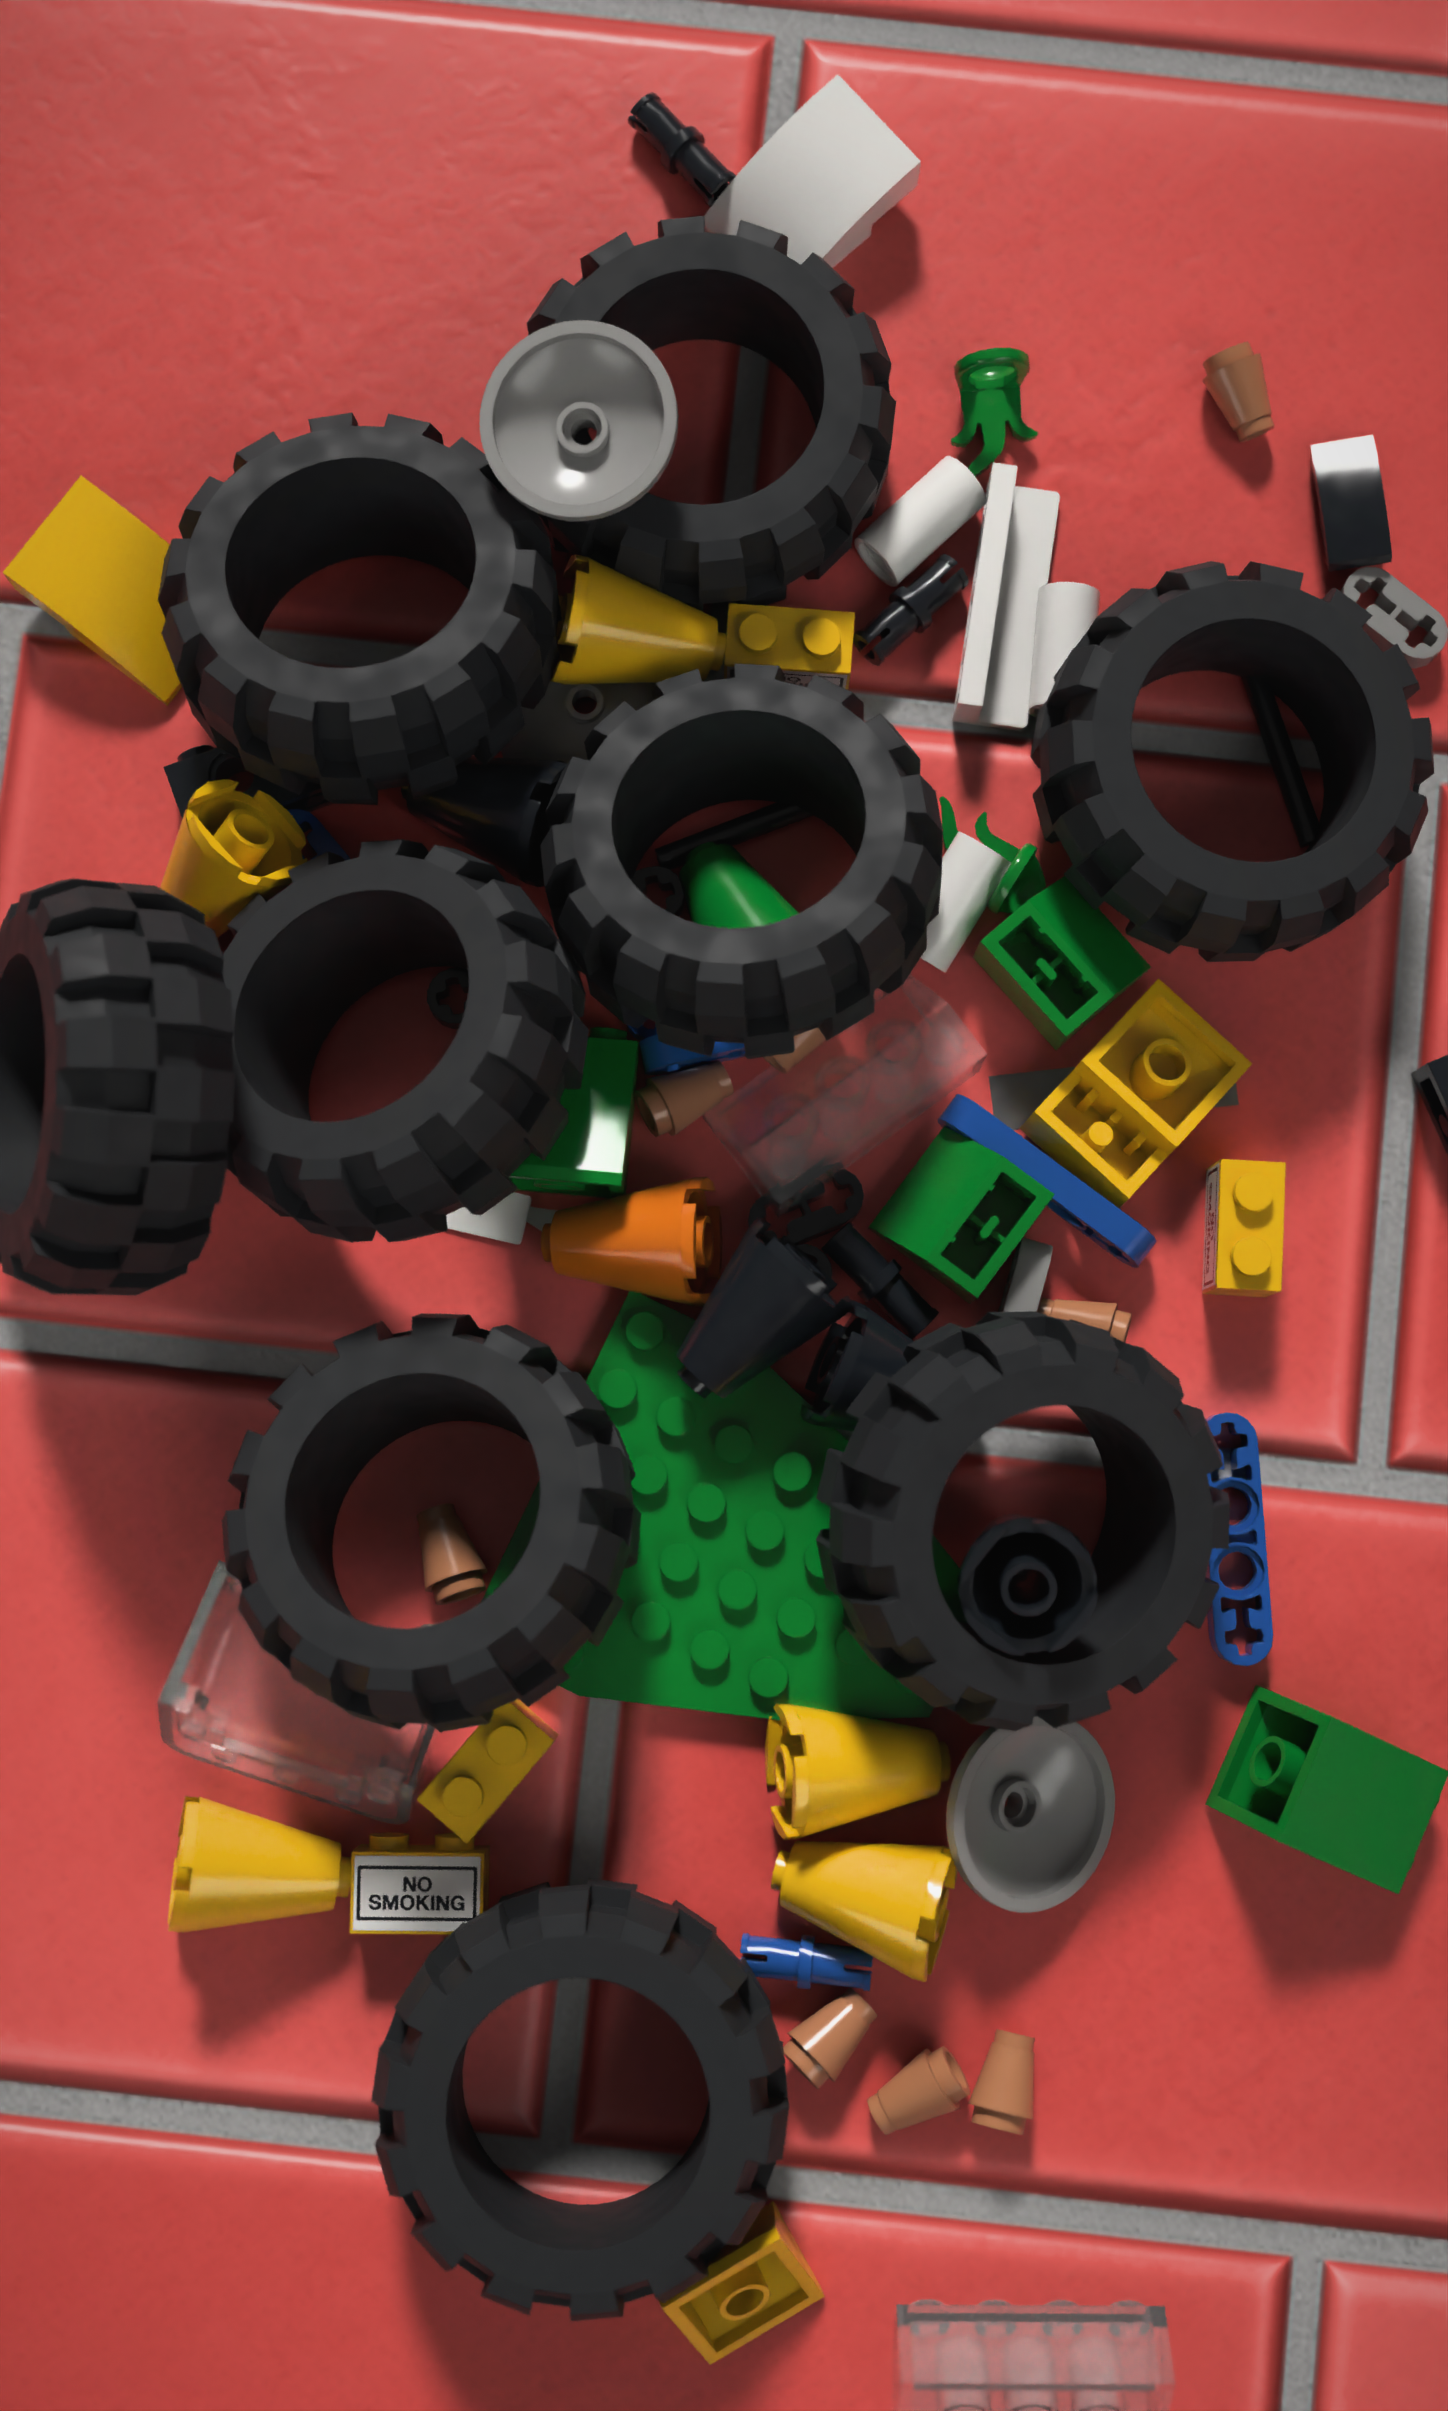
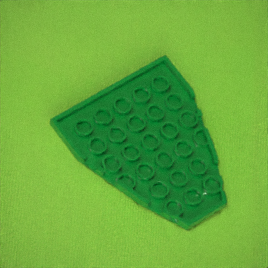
(728, 1562)

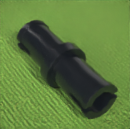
(680, 148)
(910, 609)
(880, 1280)

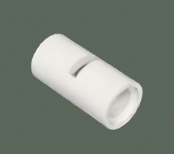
(920, 521)
(1062, 620)
(967, 884)

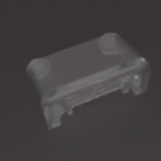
(247, 1715)

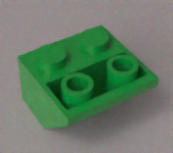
(1059, 961)
(961, 1212)

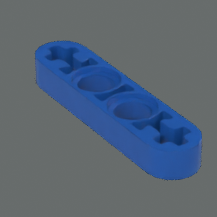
(1072, 1199)
(1248, 1539)

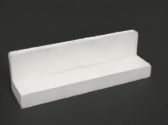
(1001, 616)

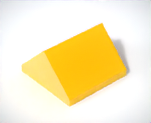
(746, 2289)

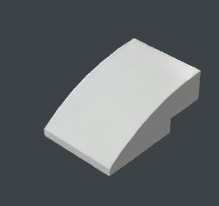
(820, 178)

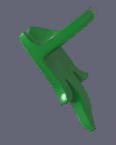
(990, 399)
(1022, 878)

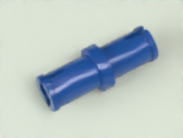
(807, 1961)

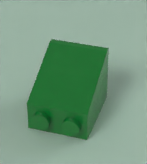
(596, 1143)
(1327, 1789)

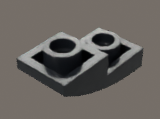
(1351, 503)

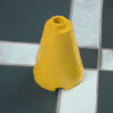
(629, 631)
(231, 851)
(846, 1767)
(249, 1869)
(872, 1896)

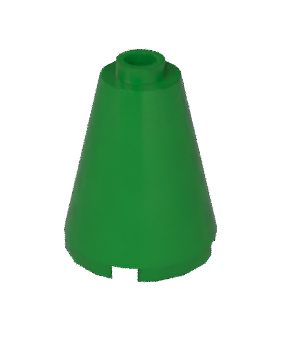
(728, 890)

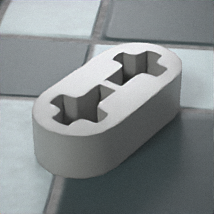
(1396, 613)
(1026, 1276)

